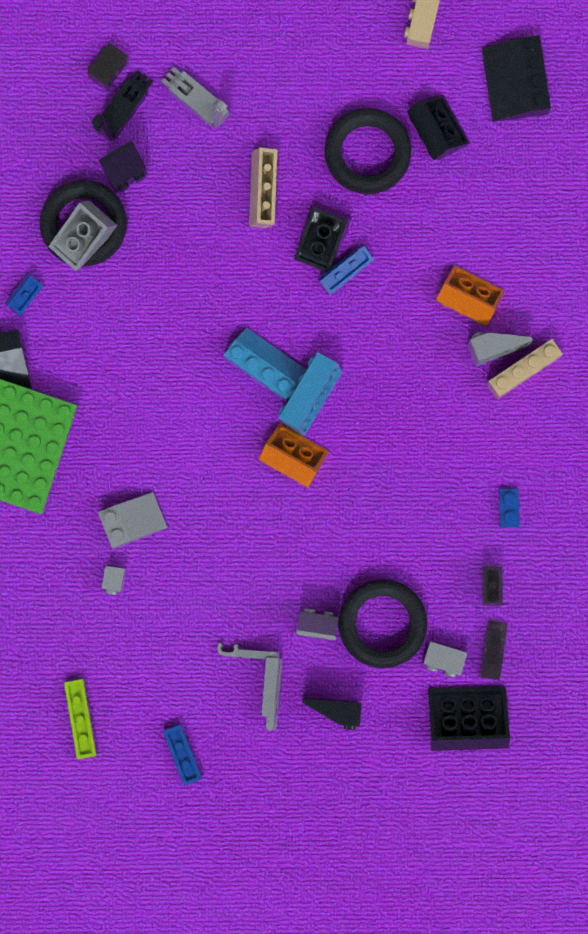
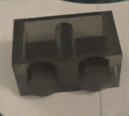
(107, 66)
(491, 586)

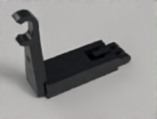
(122, 107)

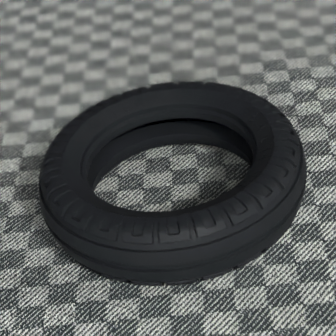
(372, 118)
(91, 190)
(407, 598)

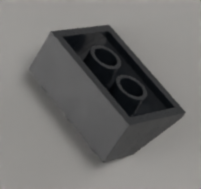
(437, 127)

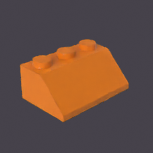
(470, 295)
(293, 455)

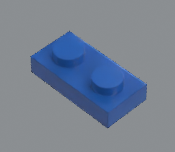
(24, 294)
(509, 508)

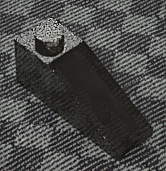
(493, 650)

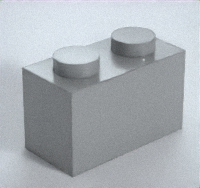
(444, 658)

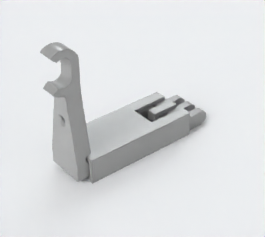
(196, 98)
(272, 680)

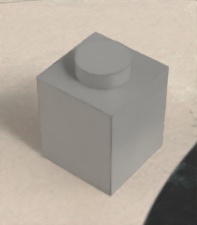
(113, 580)

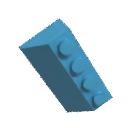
(264, 364)
(310, 394)

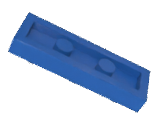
(345, 269)
(182, 755)

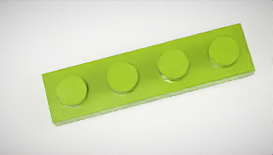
(80, 719)

